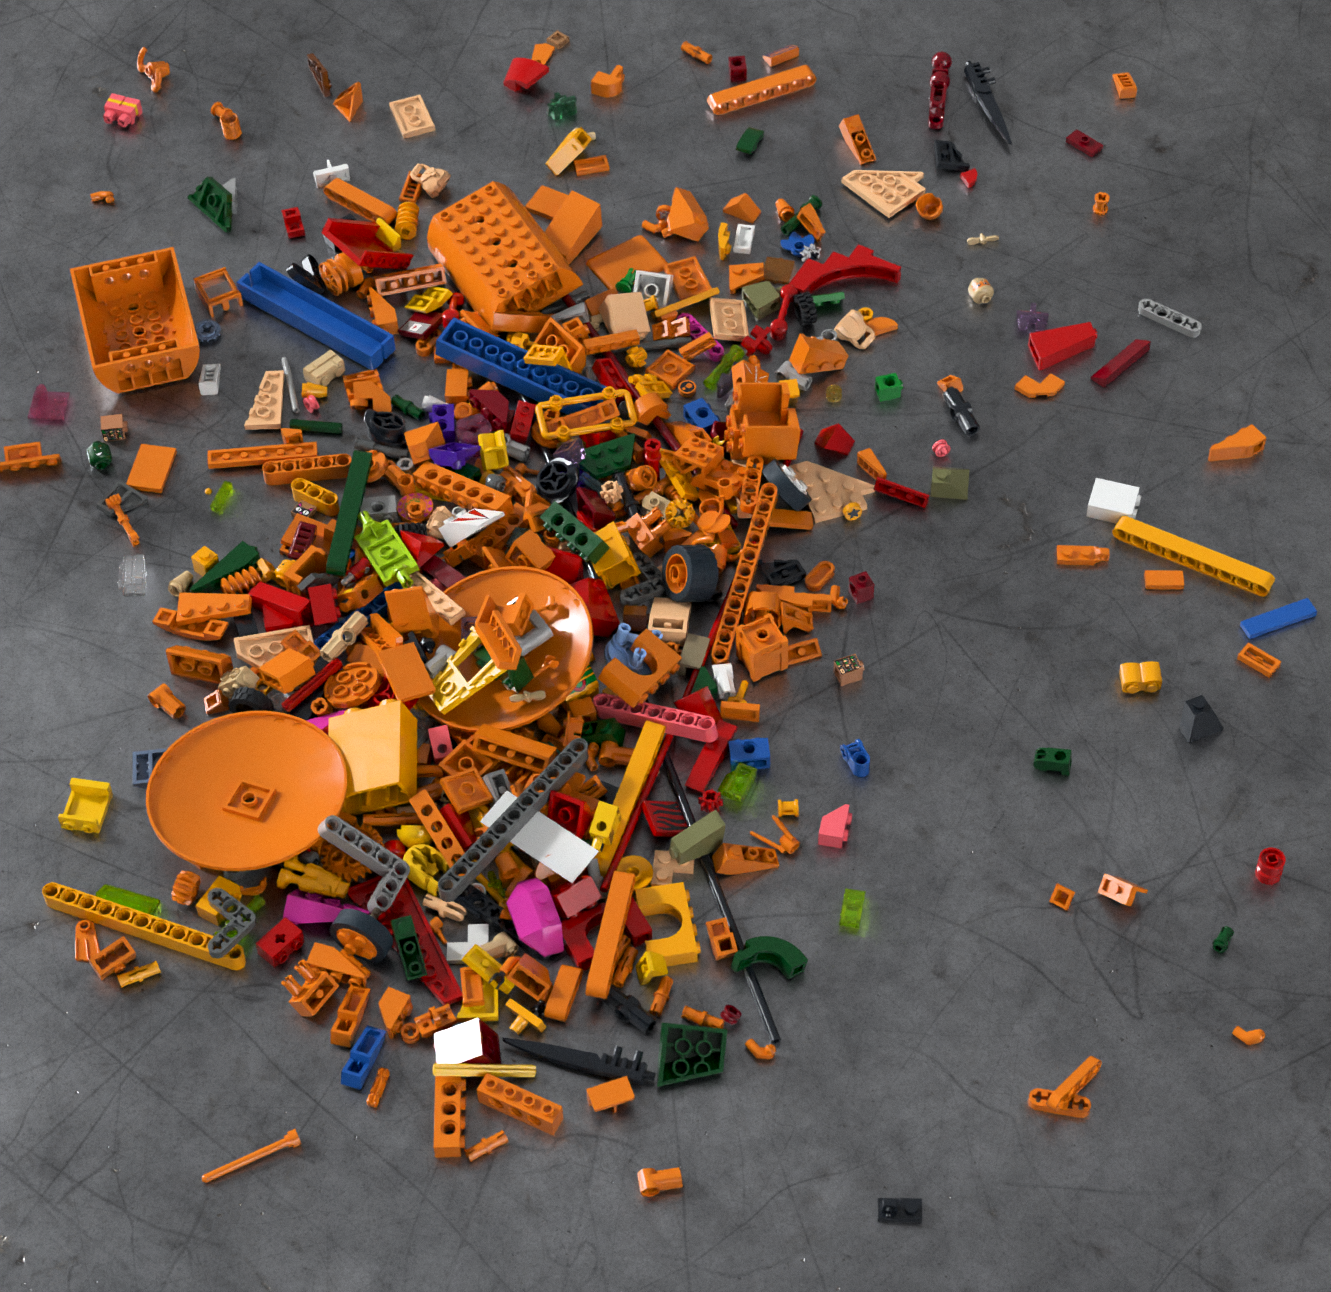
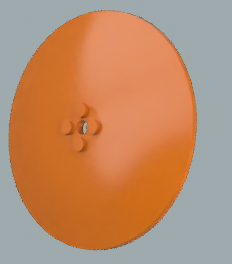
(570, 645)
(264, 755)

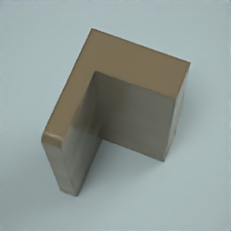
(693, 653)

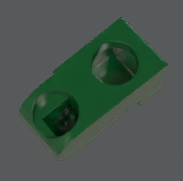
(1053, 759)

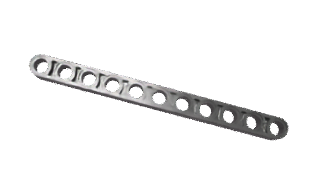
(512, 827)

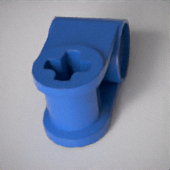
(856, 758)

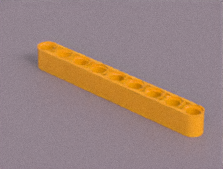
(1194, 556)
(632, 785)

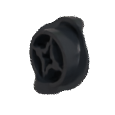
(385, 428)
(551, 478)

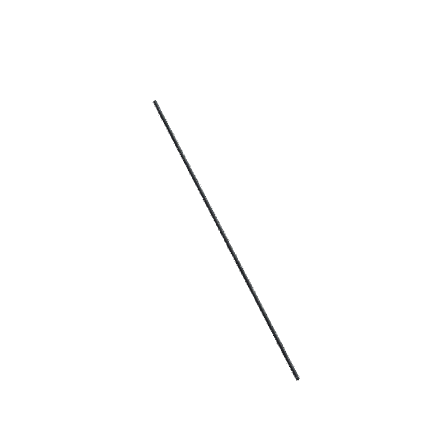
(689, 819)

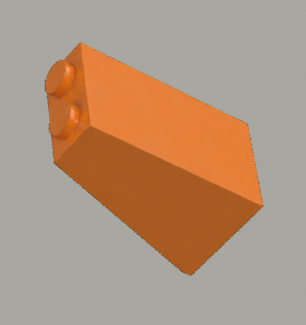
(574, 225)

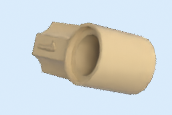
(501, 946)

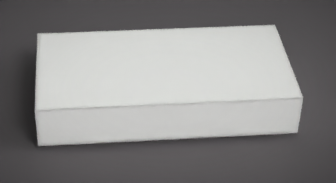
(744, 239)

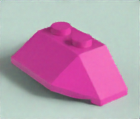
(536, 917)

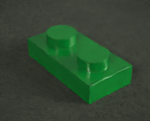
(834, 298)

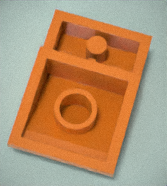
(464, 758)

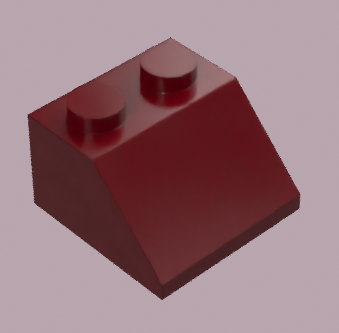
(594, 507)

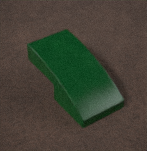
(749, 140)

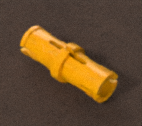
(138, 974)

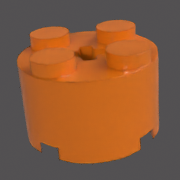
(761, 604)

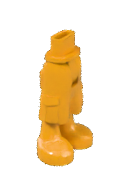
(314, 879)

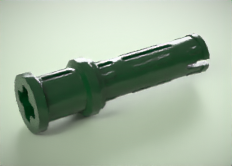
(794, 222)

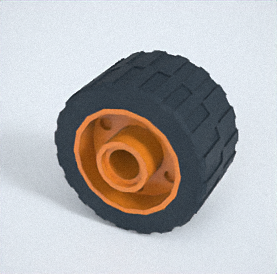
(690, 573)

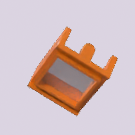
(216, 289)

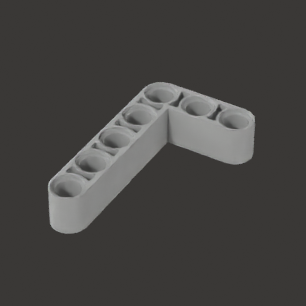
(369, 859)

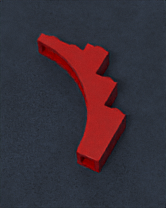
(838, 267)

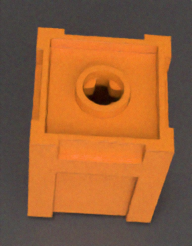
(762, 647)

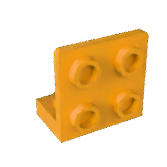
(547, 356)

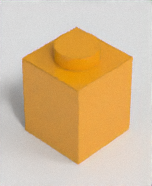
(204, 560)

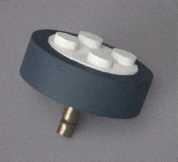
(787, 484)

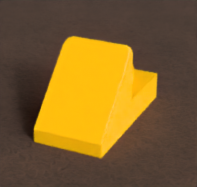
(650, 966)

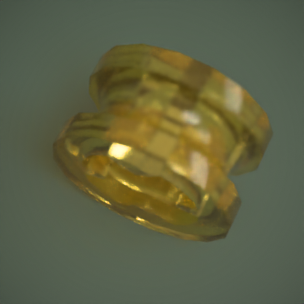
(833, 389)

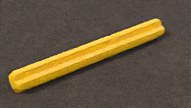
(480, 1070)

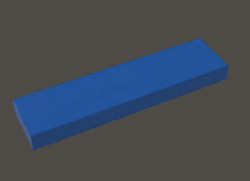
(1278, 618)

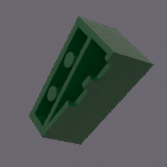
(510, 679)

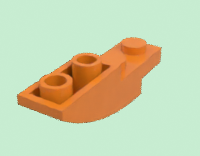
(804, 601)

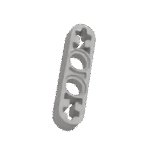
(1154, 308)

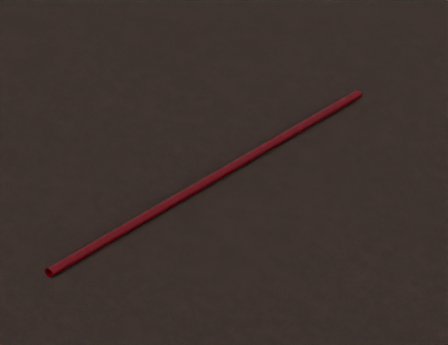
(657, 421)

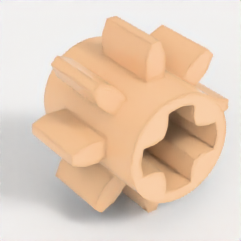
(611, 492)

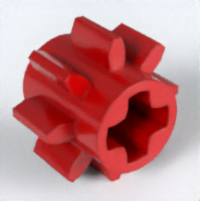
(710, 801)

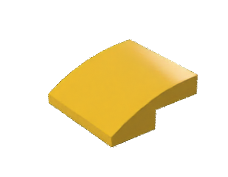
(429, 300)

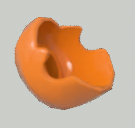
(929, 206)

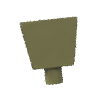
(761, 298)

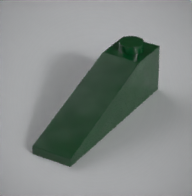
(238, 559)

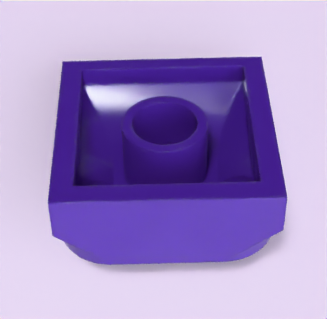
(453, 454)

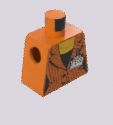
(359, 593)

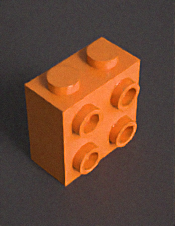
(287, 671)

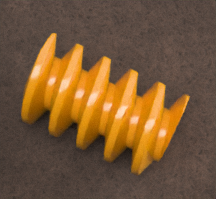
(407, 220)

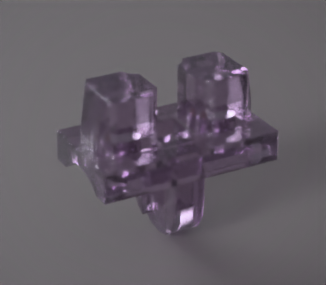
(1038, 318)

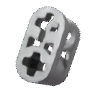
(536, 636)

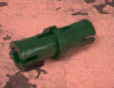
(408, 407)

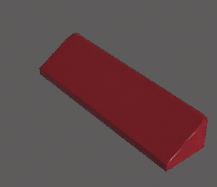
(1121, 362)

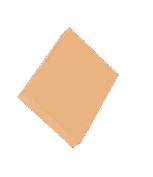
(412, 116)
(728, 319)

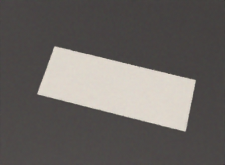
(544, 837)

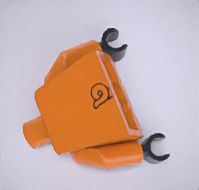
(529, 977)

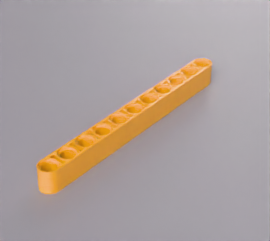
(135, 920)

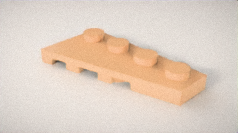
(268, 403)

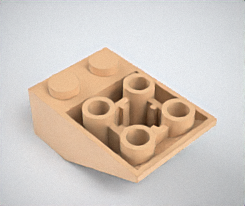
(671, 619)

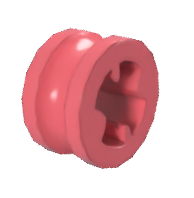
(311, 403)
(941, 448)

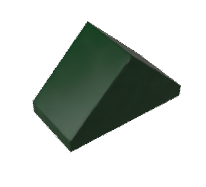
(703, 680)

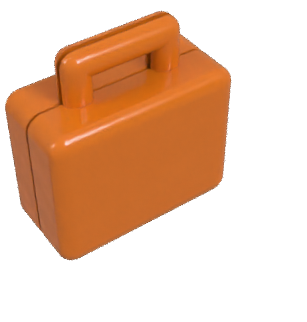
(615, 262)

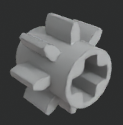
(815, 253)

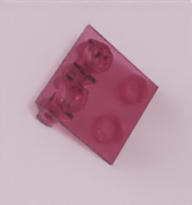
(47, 404)

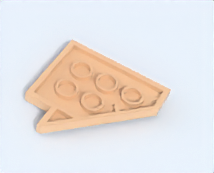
(886, 189)

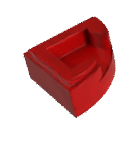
(969, 177)

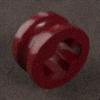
(730, 1014)

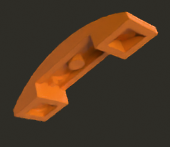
(588, 417)
(203, 631)

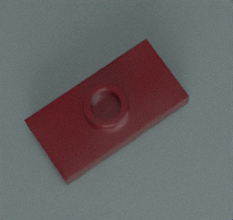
(1084, 143)

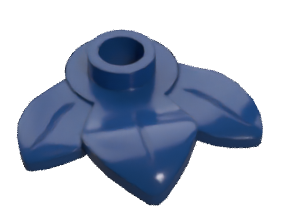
(796, 243)

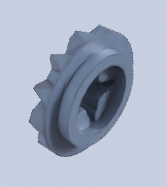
(208, 325)

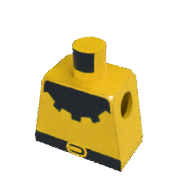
(604, 825)

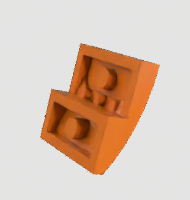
(370, 375)

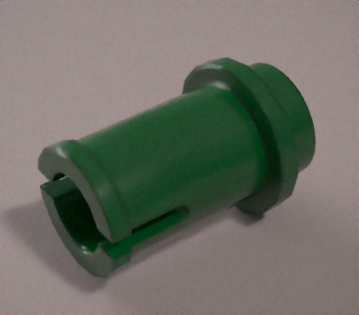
(1220, 944)

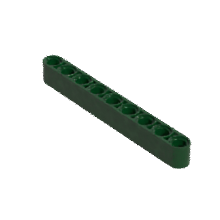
(348, 513)

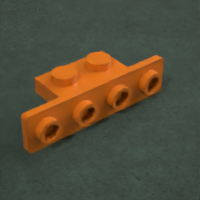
(26, 455)

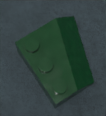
(689, 1052)

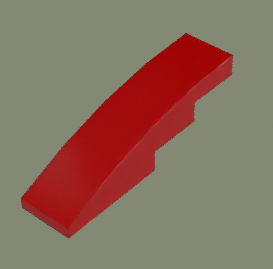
(710, 758)

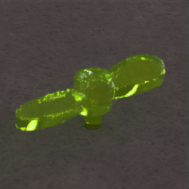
(495, 883)

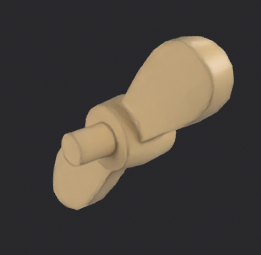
(982, 239)
(527, 696)

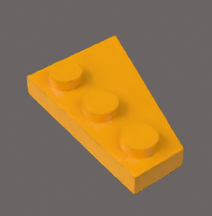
(680, 482)

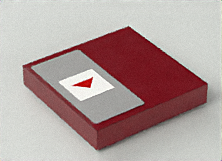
(421, 325)

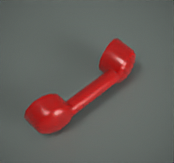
(453, 301)
(779, 325)

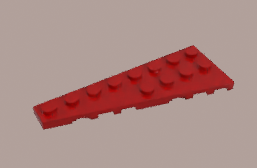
(440, 977)

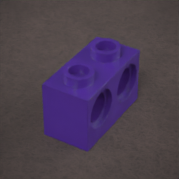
(445, 416)

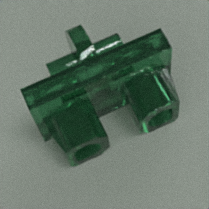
(561, 103)

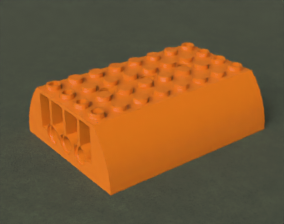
(464, 241)
(155, 287)

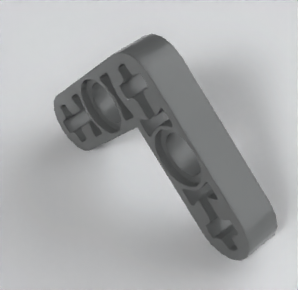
(650, 583)
(236, 922)

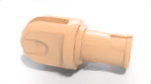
(445, 909)

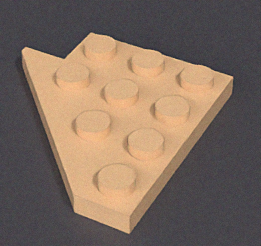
(830, 490)
(263, 647)

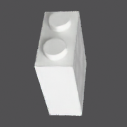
(1112, 501)

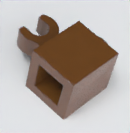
(636, 617)

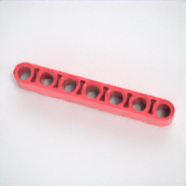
(676, 721)

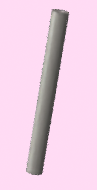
(290, 385)

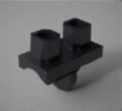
(425, 646)

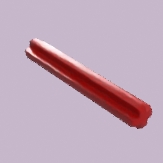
(312, 684)

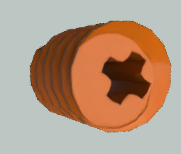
(240, 581)

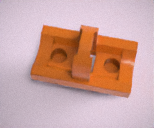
(442, 1017)

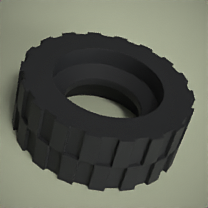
(249, 700)

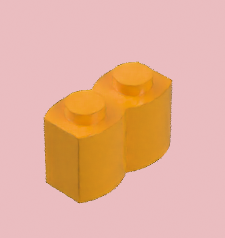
(1140, 677)

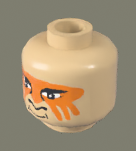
(980, 289)

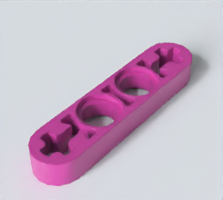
(695, 325)

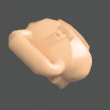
(432, 180)
(853, 328)
(436, 521)

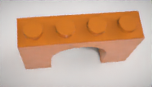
(635, 687)

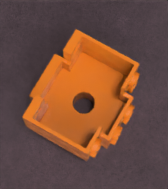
(762, 422)

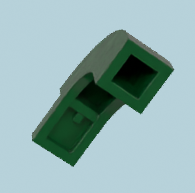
(773, 951)

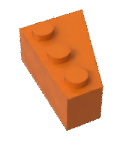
(817, 355)

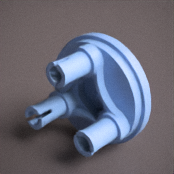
(620, 646)

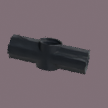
(961, 411)
(630, 1009)

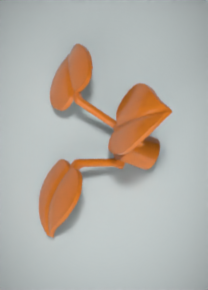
(713, 521)

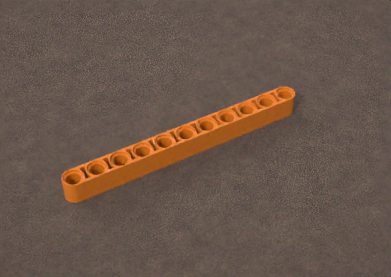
(744, 566)

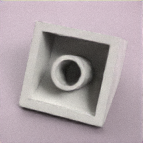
(654, 284)

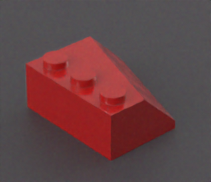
(598, 604)

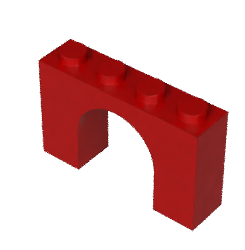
(577, 929)

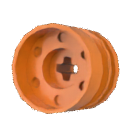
(340, 274)

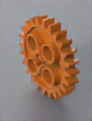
(343, 864)

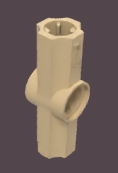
(350, 629)

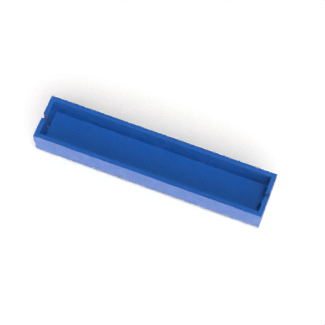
(316, 316)

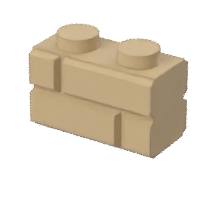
(324, 369)

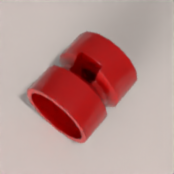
(1270, 866)

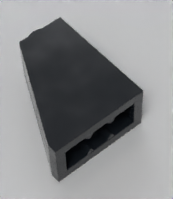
(1198, 720)

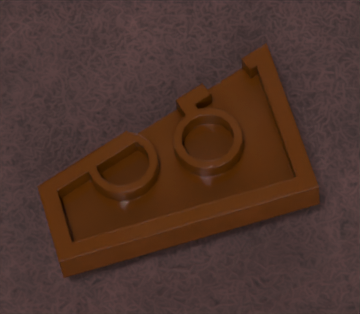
(320, 74)

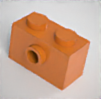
(112, 958)

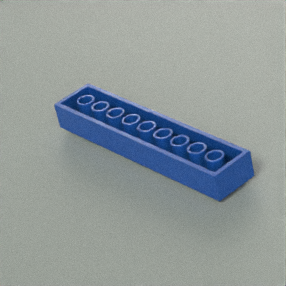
(505, 365)

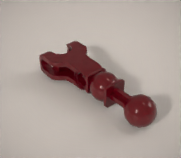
(939, 84)

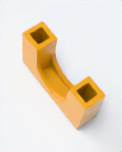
(671, 900)

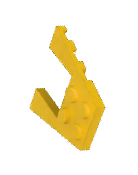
(452, 685)

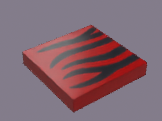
(664, 818)

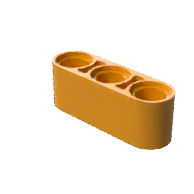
(323, 499)

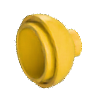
(414, 835)

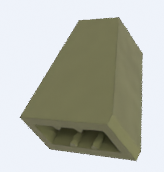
(698, 839)

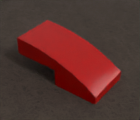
(293, 222)

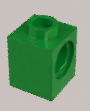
(888, 387)

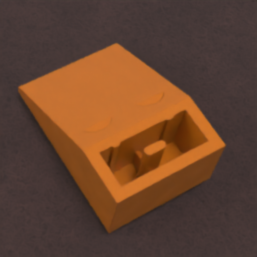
(412, 612)

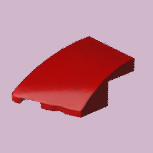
(524, 73)

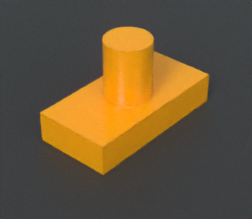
(524, 1017)

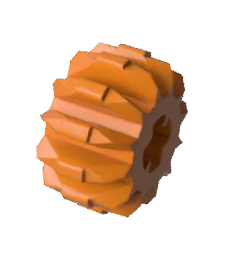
(186, 887)

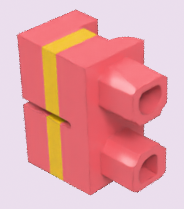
(122, 110)

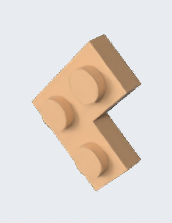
(665, 866)

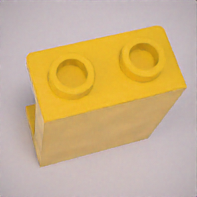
(86, 805)

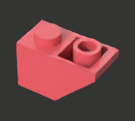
(833, 827)

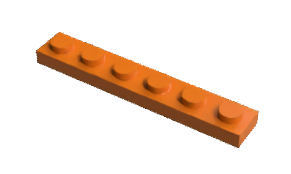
(260, 454)

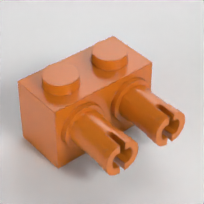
(643, 535)
(314, 991)

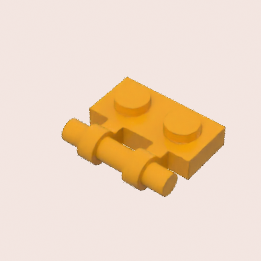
(649, 384)

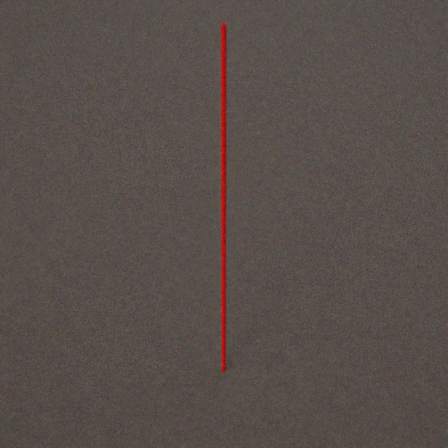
(664, 747)

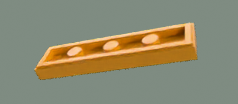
(684, 303)

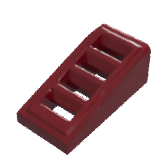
(303, 530)

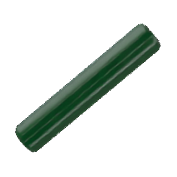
(316, 426)

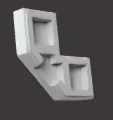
(477, 934)

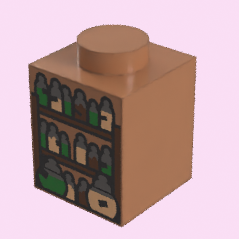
(113, 427)
(848, 669)

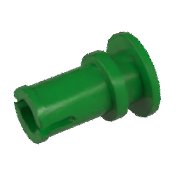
(626, 283)

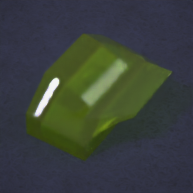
(739, 782)

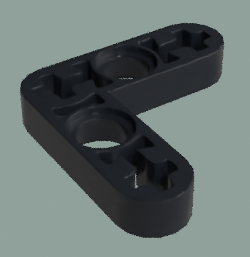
(309, 275)

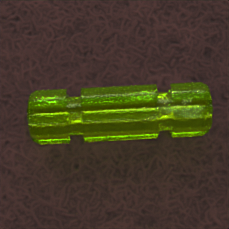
(221, 496)

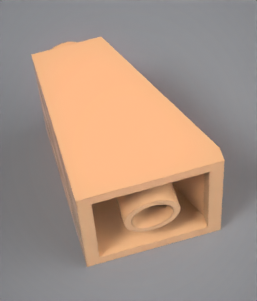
(625, 313)

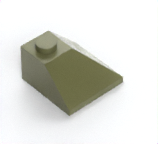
(950, 483)

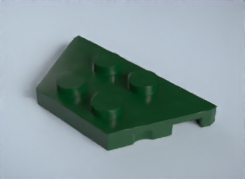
(214, 202)
(609, 457)

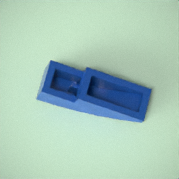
(363, 1057)

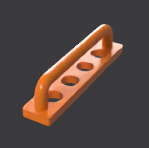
(424, 801)

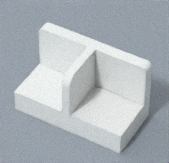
(325, 176)

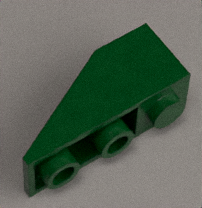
(601, 731)
(408, 947)

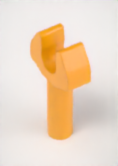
(740, 694)

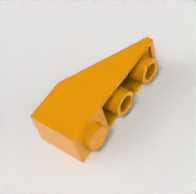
(568, 150)

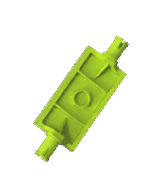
(385, 551)

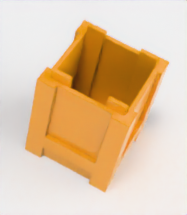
(618, 561)

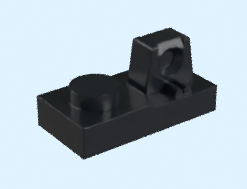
(900, 1210)

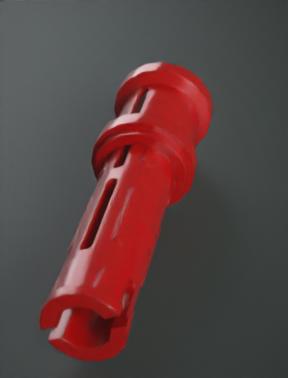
(653, 454)

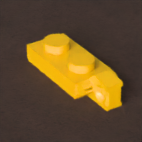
(486, 967)

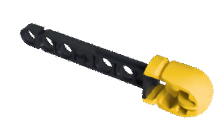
(425, 864)

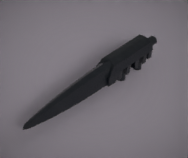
(982, 91)
(589, 1062)

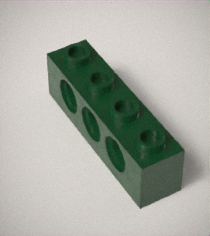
(574, 532)

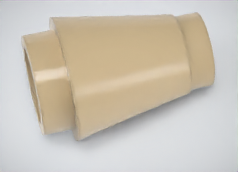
(180, 583)

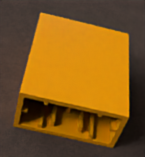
(377, 754)

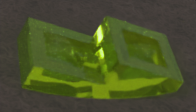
(852, 908)

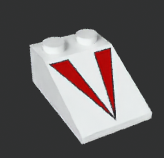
(467, 524)

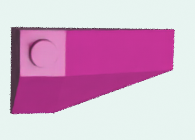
(313, 908)

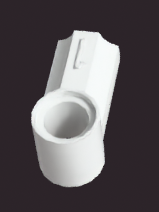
(723, 676)

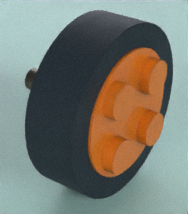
(362, 934)

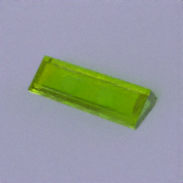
(129, 899)

